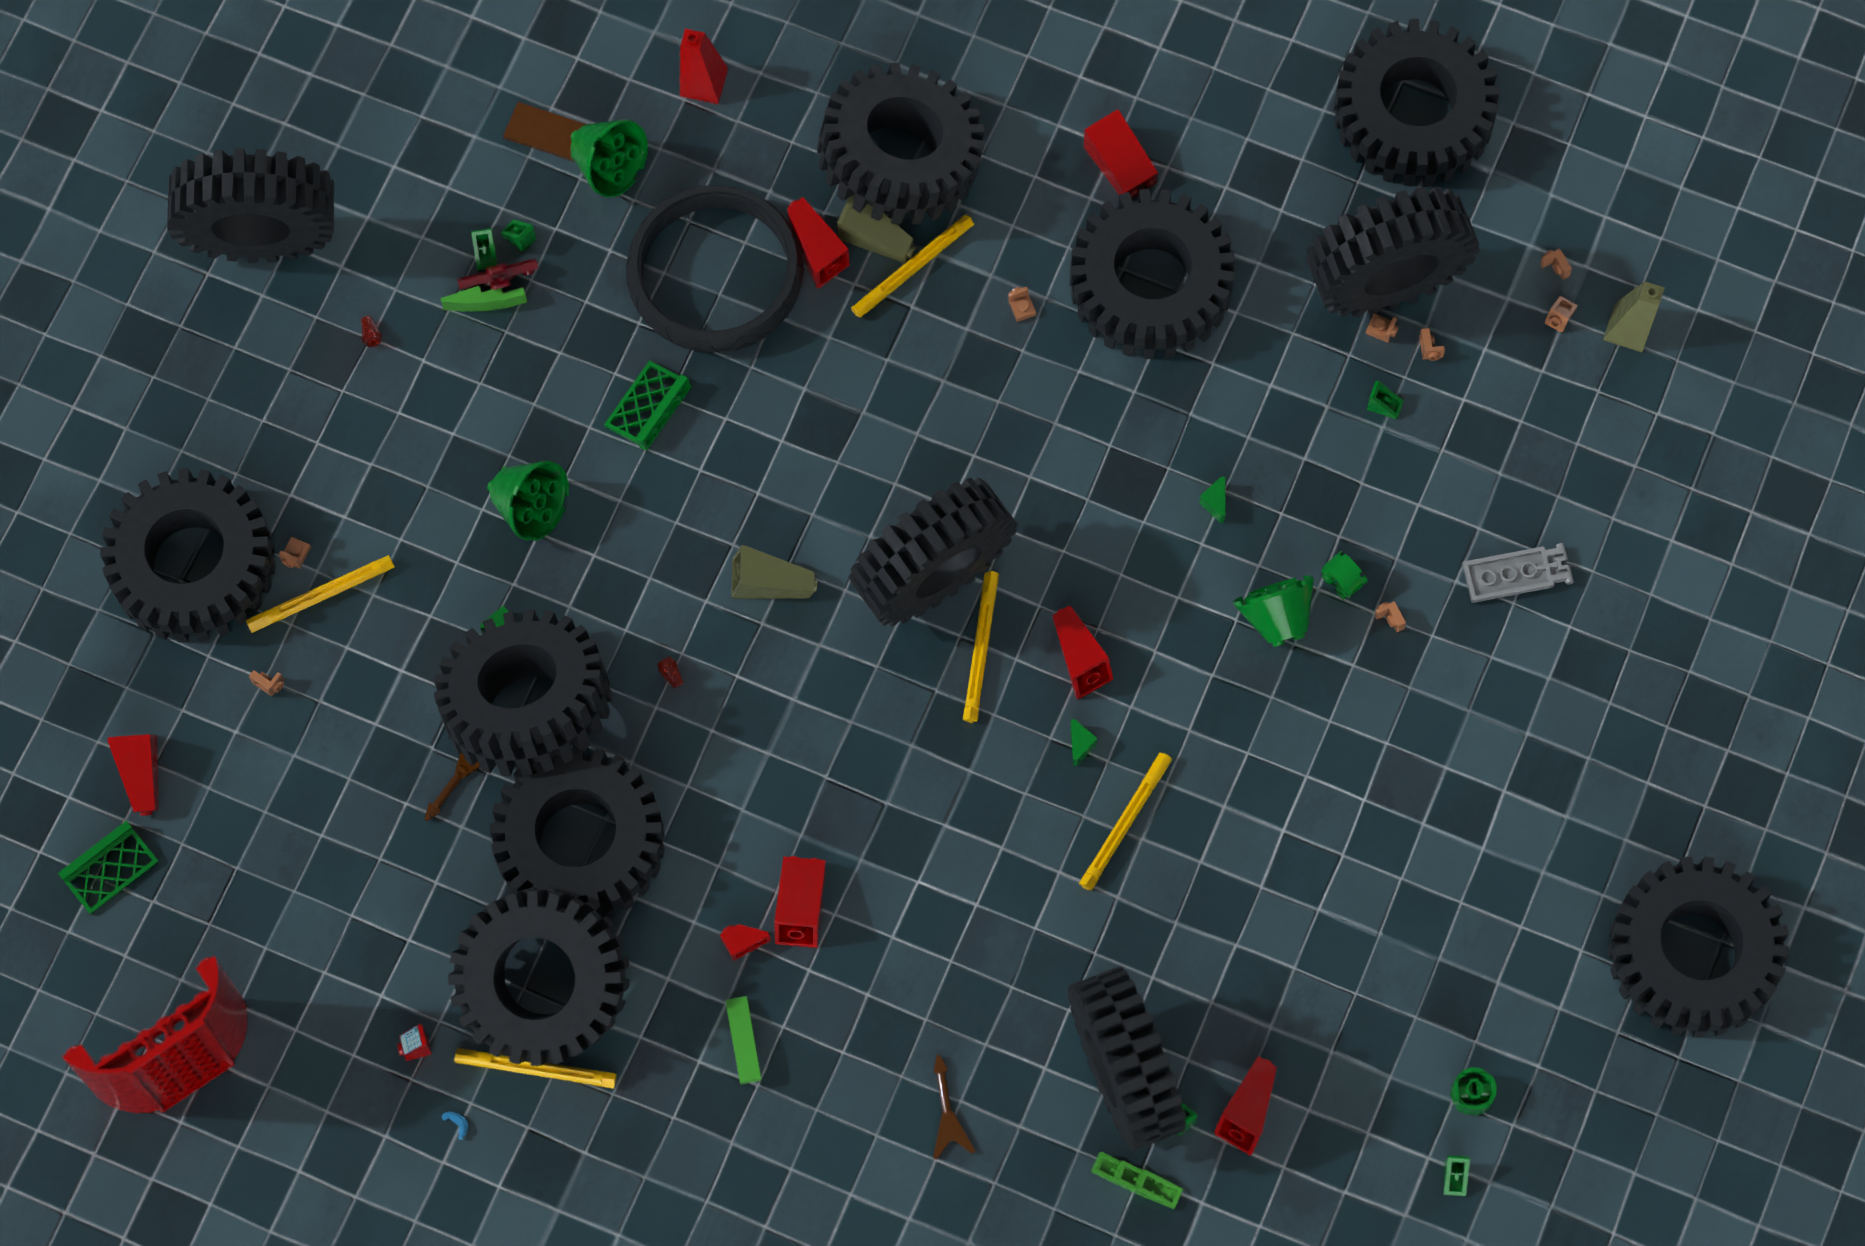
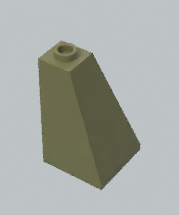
(874, 235)
(1634, 317)
(767, 577)

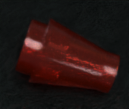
(370, 334)
(669, 670)

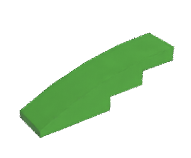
(474, 300)
(743, 1040)
(1137, 1180)

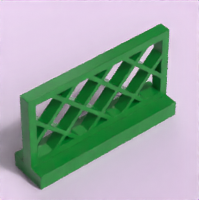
(663, 410)
(96, 853)

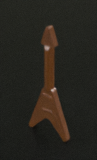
(462, 770)
(949, 1126)

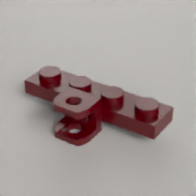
(499, 275)

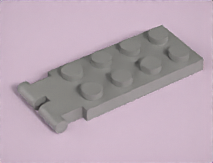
(1516, 573)

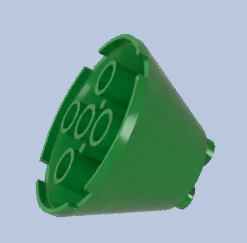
(610, 155)
(530, 497)
(1279, 609)

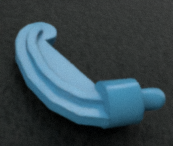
(459, 1120)

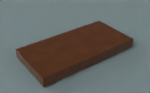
(542, 130)

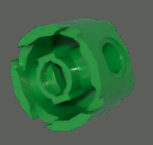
(1343, 574)
(1473, 1091)

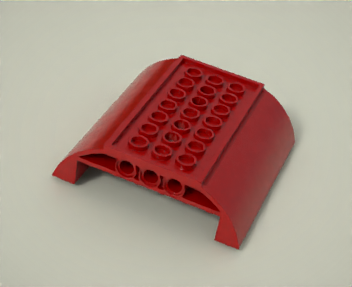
(182, 1062)

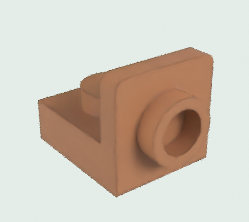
(1560, 264)
(1021, 303)
(1560, 313)
(1382, 328)
(1428, 347)
(294, 553)
(1394, 616)
(265, 683)

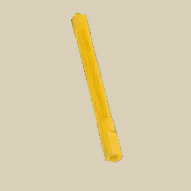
(912, 266)
(319, 594)
(980, 646)
(1125, 821)
(548, 1070)

